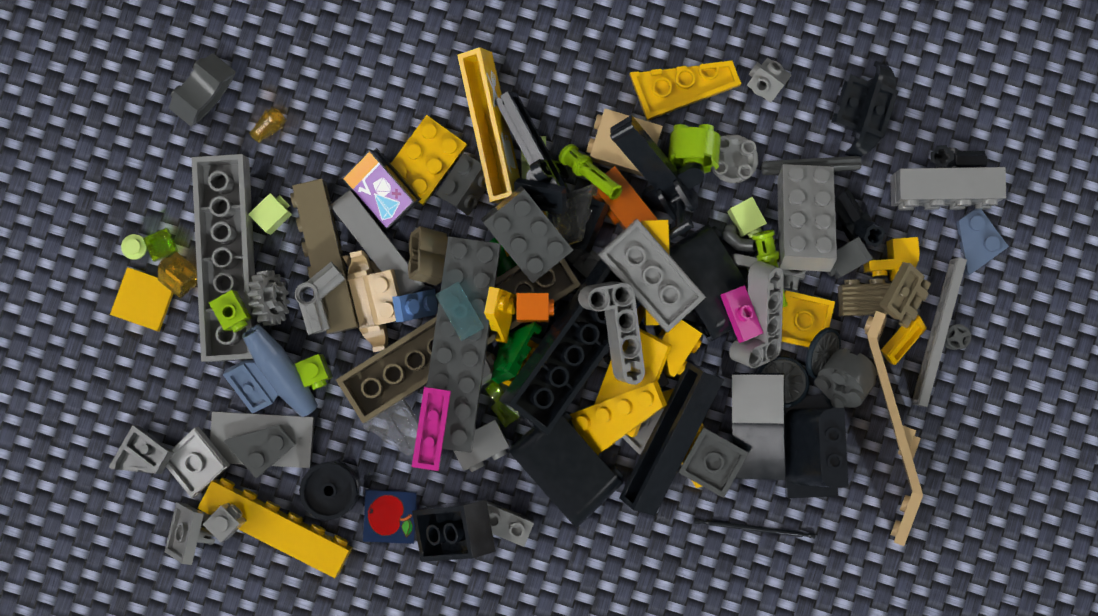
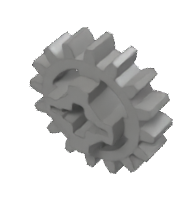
(268, 298)

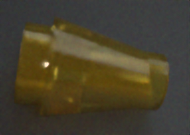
(268, 124)

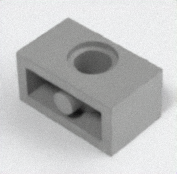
(509, 524)

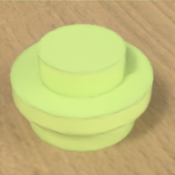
(133, 247)

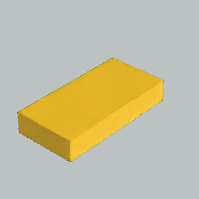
(903, 340)

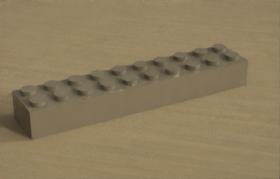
(406, 363)

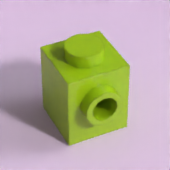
(231, 311)
(314, 371)

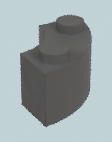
(201, 89)

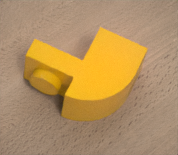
(898, 251)

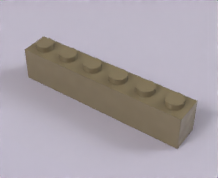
(322, 247)

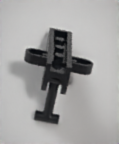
(541, 164)
(668, 185)

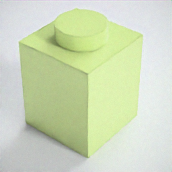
(271, 213)
(747, 218)

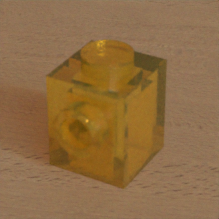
(177, 274)

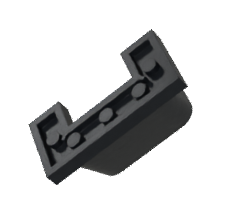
(815, 449)

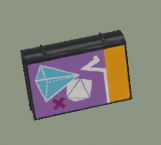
(381, 189)

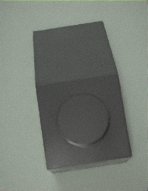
(849, 257)

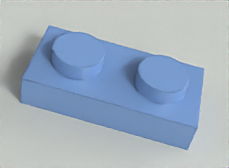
(415, 305)

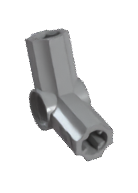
(322, 284)

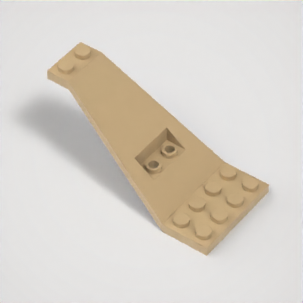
(905, 436)

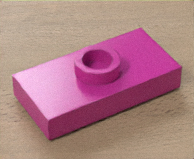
(741, 314)

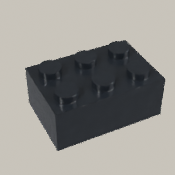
(454, 531)

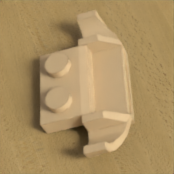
(372, 299)

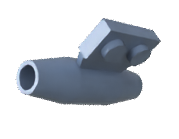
(268, 375)

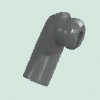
(740, 244)

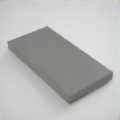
(652, 274)
(300, 429)

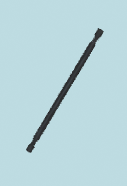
(754, 528)

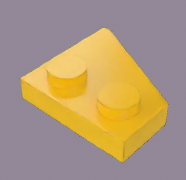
(499, 312)

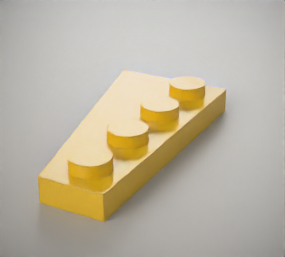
(675, 88)
(616, 417)

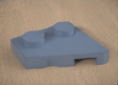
(979, 240)

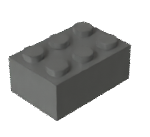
(526, 234)

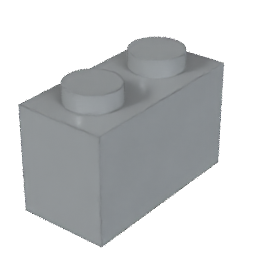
(488, 442)

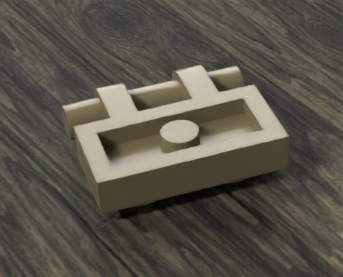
(905, 294)

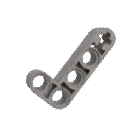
(766, 296)
(618, 334)

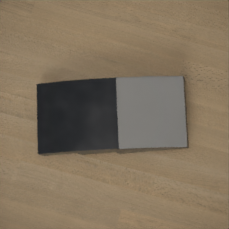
(760, 424)

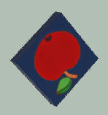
(389, 516)

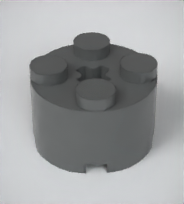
(847, 378)

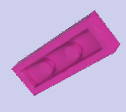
(431, 428)

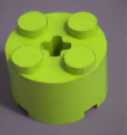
(694, 145)

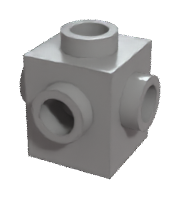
(768, 79)

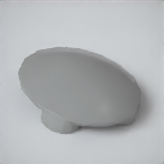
(737, 159)

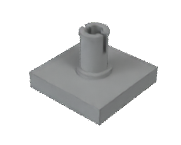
(185, 533)

